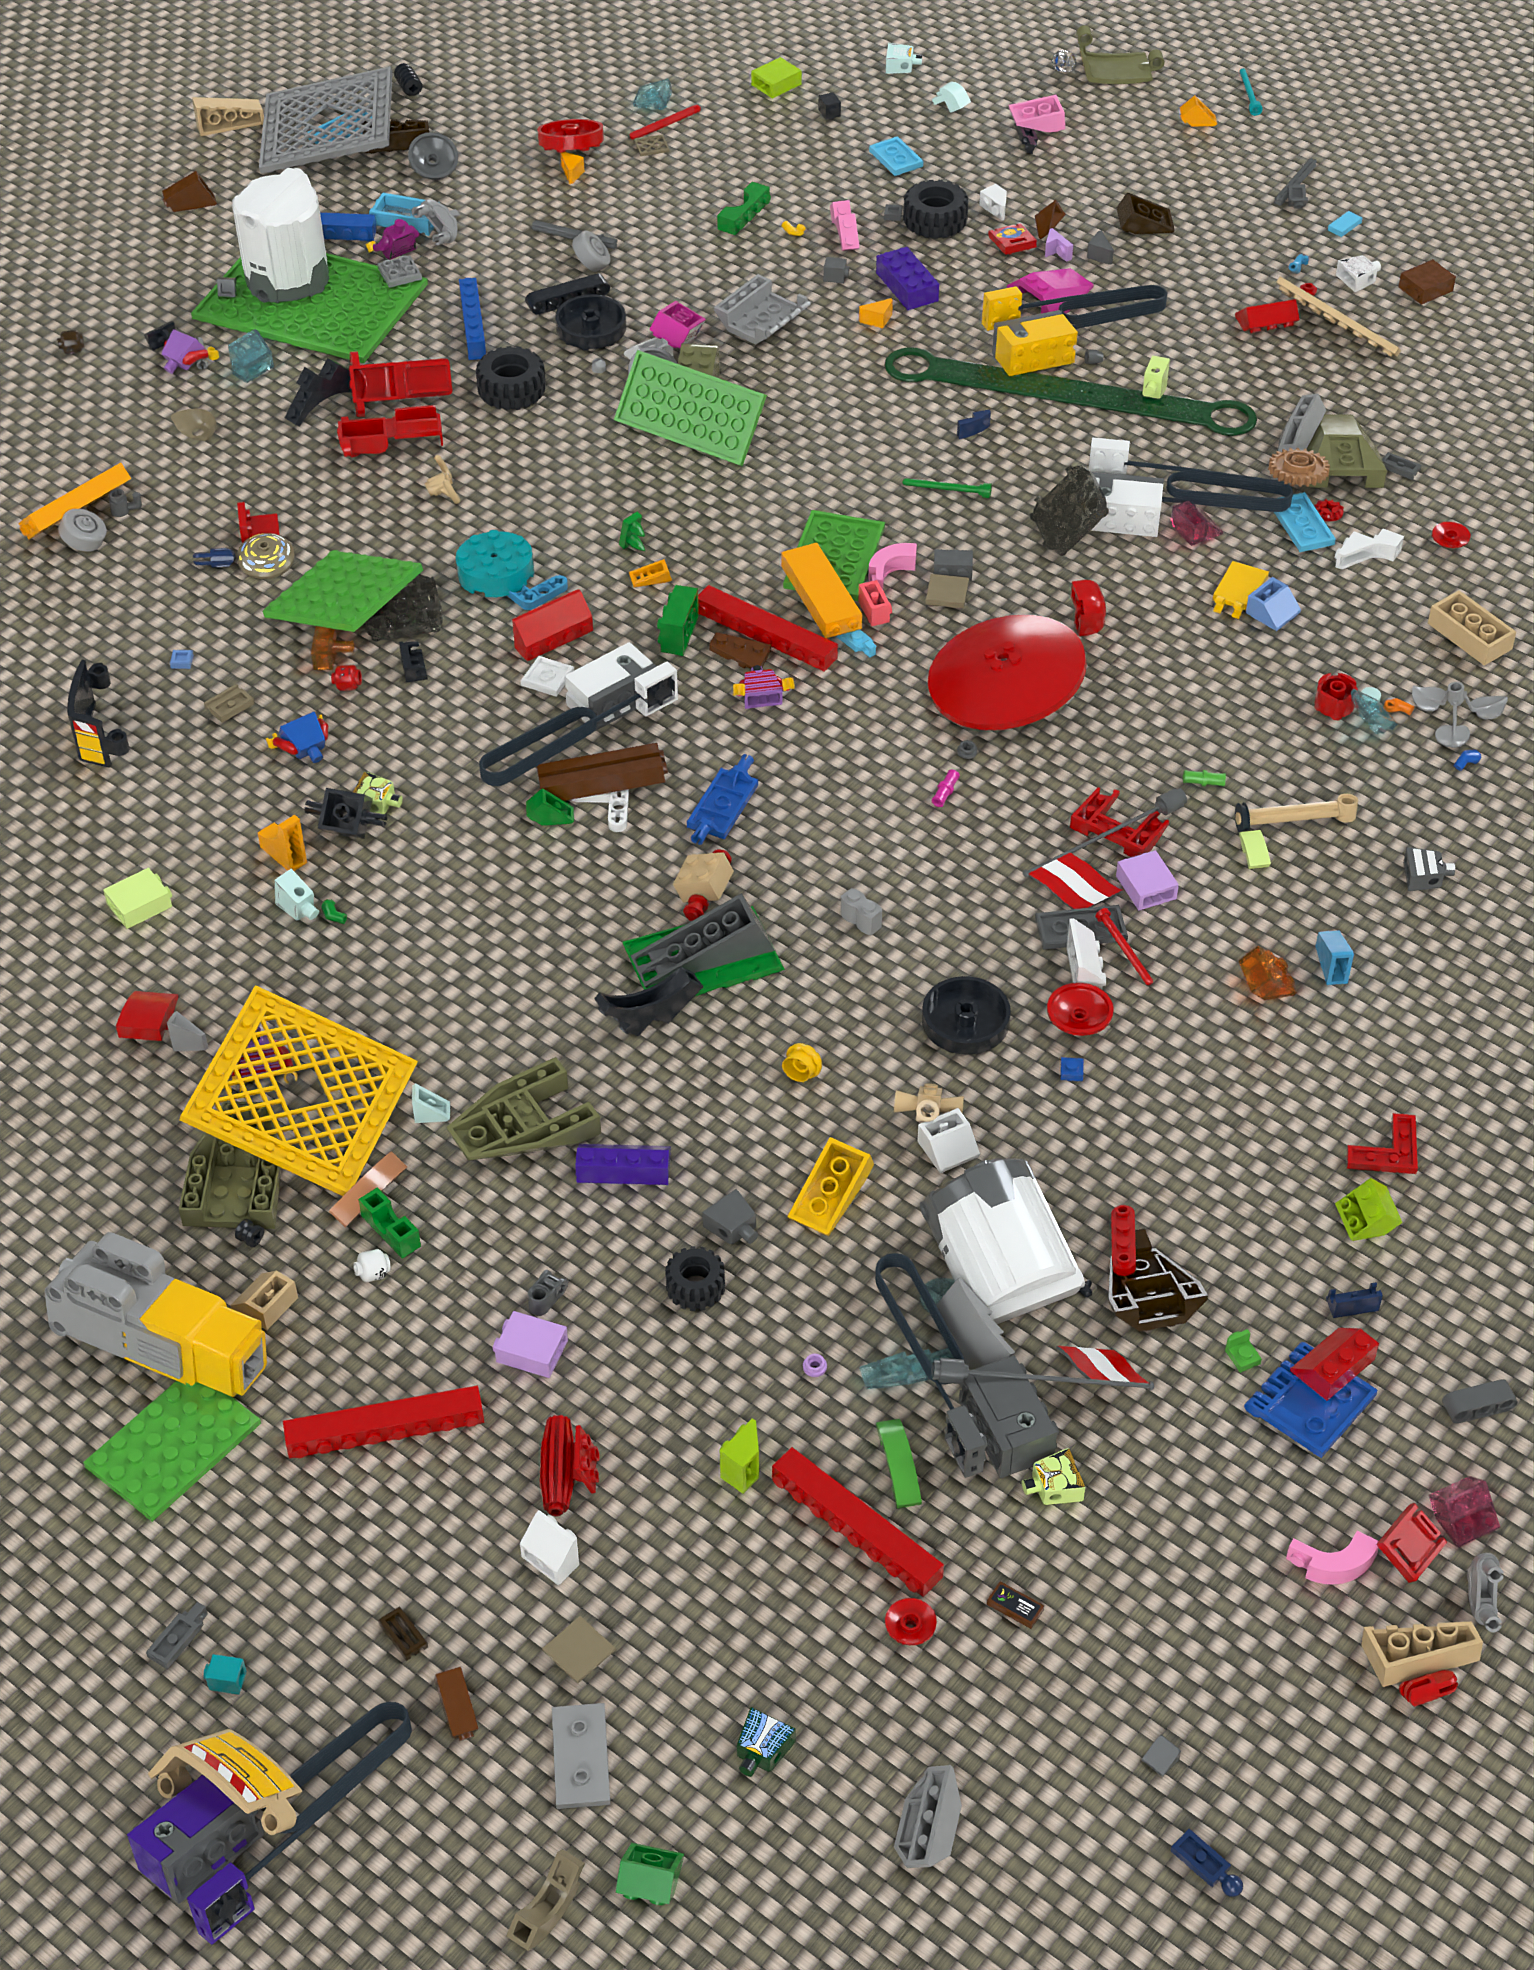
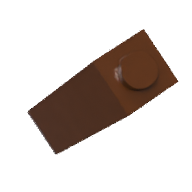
(189, 194)
(456, 1703)

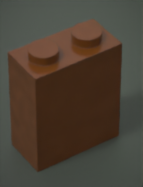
(1427, 282)

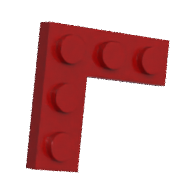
(1399, 1159)

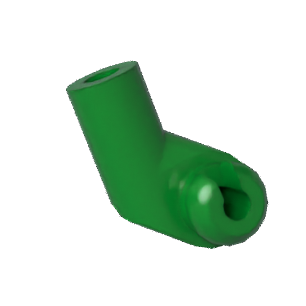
(330, 912)

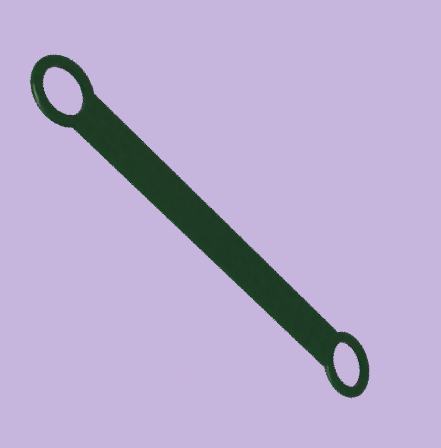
(1070, 391)

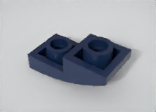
(972, 426)

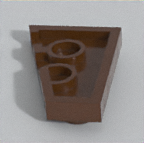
(744, 651)

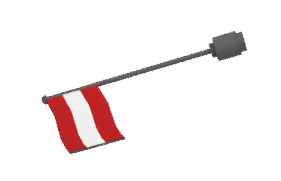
(1075, 880)
(1096, 1365)

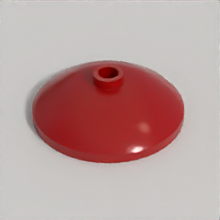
(1080, 1009)

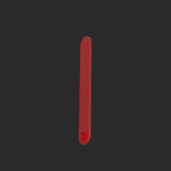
(665, 122)

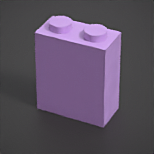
(1147, 880)
(530, 1344)

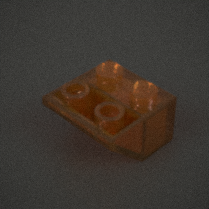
(1267, 974)

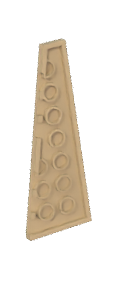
(1333, 316)

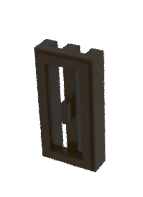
(413, 1648)

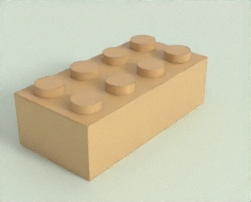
(1471, 627)

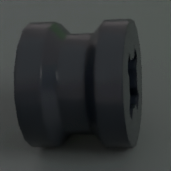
(249, 1233)

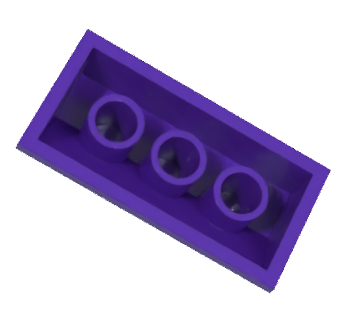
(623, 1164)

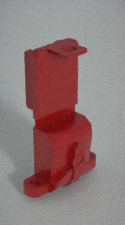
(397, 380)
(372, 434)

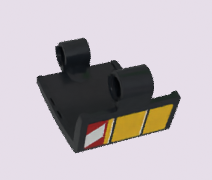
(86, 730)

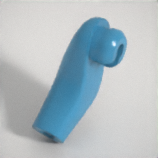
(1295, 266)

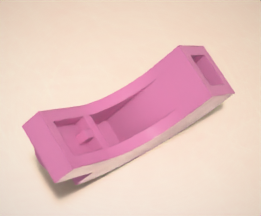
(890, 559)
(1337, 1566)

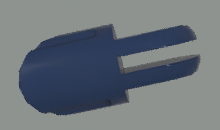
(218, 557)

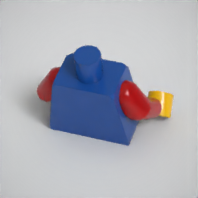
(302, 737)

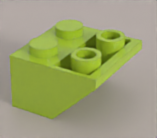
(1368, 1211)
(741, 1458)

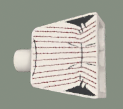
(1357, 272)

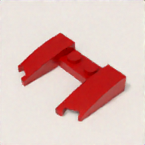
(1092, 818)

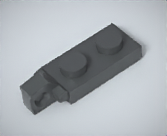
(177, 1636)

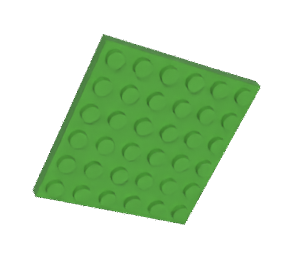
(343, 590)

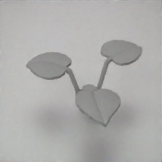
(1456, 736)

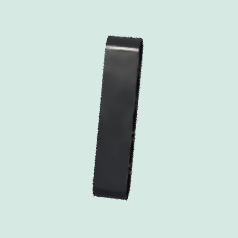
(554, 296)

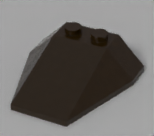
(1155, 1294)

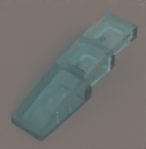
(898, 1369)

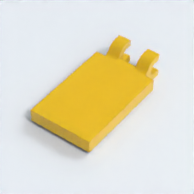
(1236, 585)

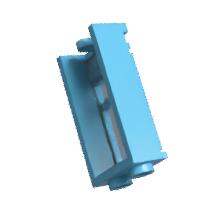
(394, 207)

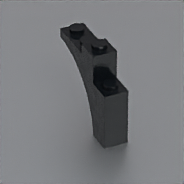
(317, 387)
(656, 1003)

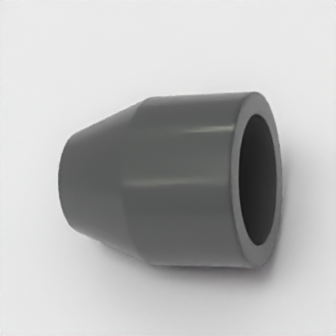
(1093, 356)

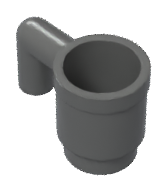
(118, 502)

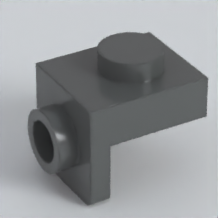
(1297, 196)

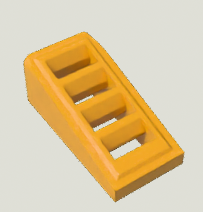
(657, 573)

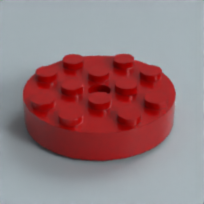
(570, 135)

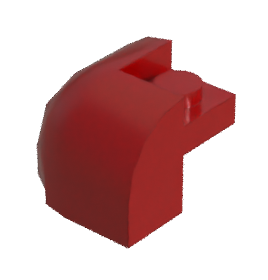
(1089, 607)

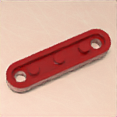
(1123, 1240)

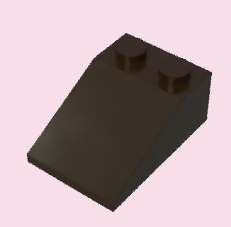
(1143, 216)

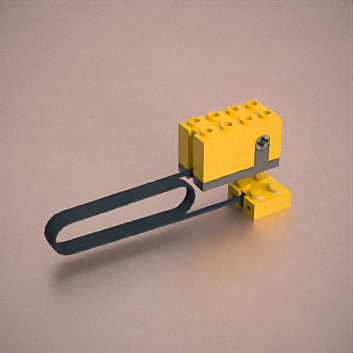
(1049, 337)

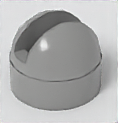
(598, 365)

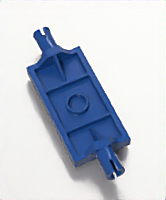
(723, 801)

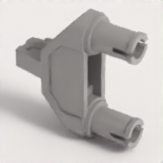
(440, 218)
(1482, 1590)

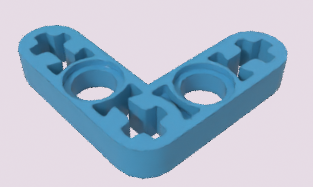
(554, 587)

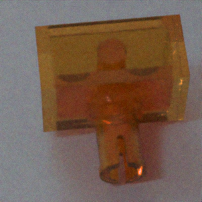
(326, 647)

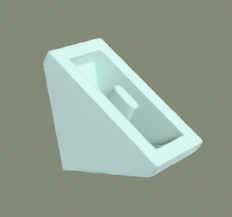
(429, 1106)

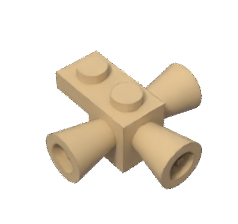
(927, 1103)

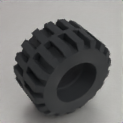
(695, 1293)

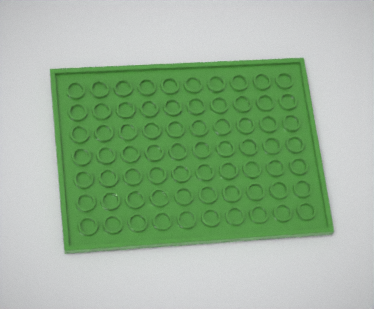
(344, 318)

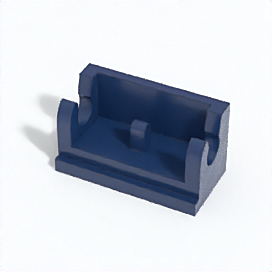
(1354, 1302)

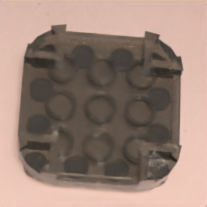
(1069, 510)
(409, 613)

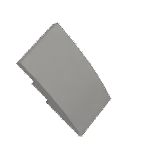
(972, 1326)

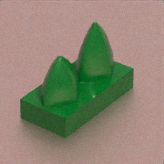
(630, 531)

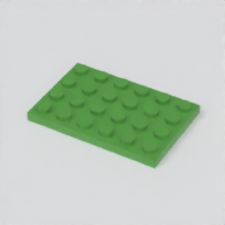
(846, 543)
(171, 1445)

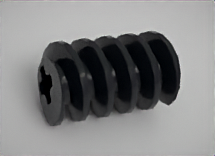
(408, 79)

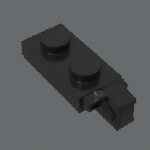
(1027, 137)

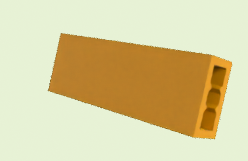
(75, 499)
(821, 590)

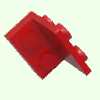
(256, 525)

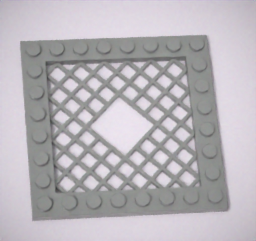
(274, 117)

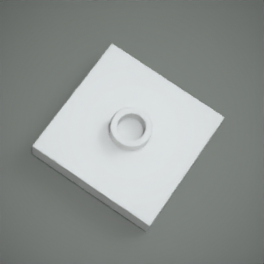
(546, 676)

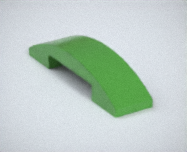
(899, 1462)

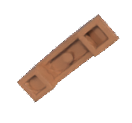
(378, 1176)

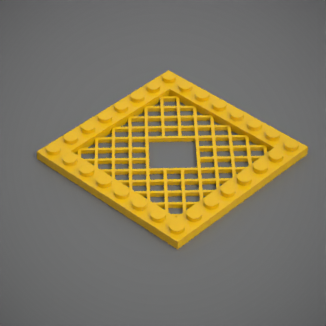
(266, 1006)

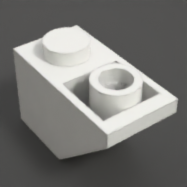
(994, 200)

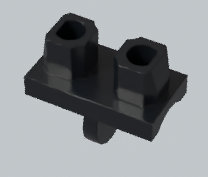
(158, 336)

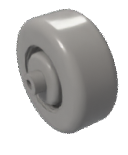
(591, 251)
(82, 530)

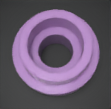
(814, 1360)

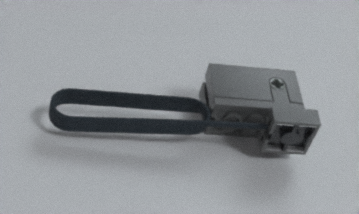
(994, 1412)

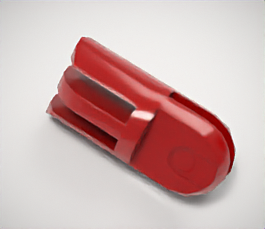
(1428, 1687)

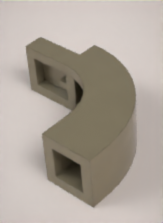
(542, 1914)

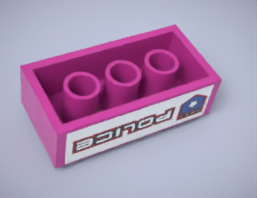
(677, 324)

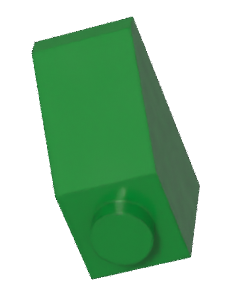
(549, 809)

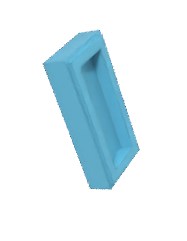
(1345, 224)

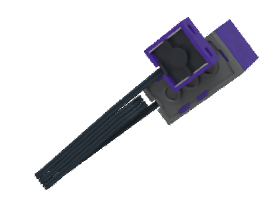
(199, 1832)

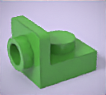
(1242, 1351)

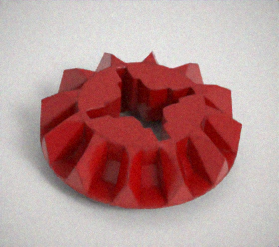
(1323, 509)

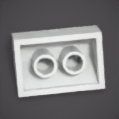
(1083, 955)

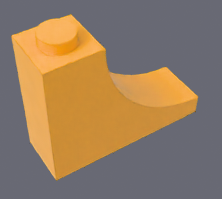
(284, 843)

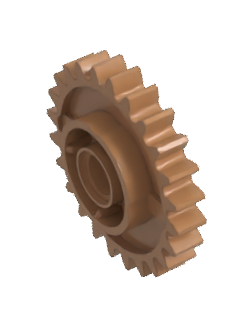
(1299, 467)

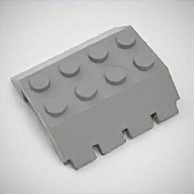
(756, 311)

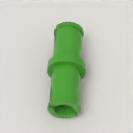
(1204, 778)

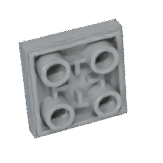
(399, 271)

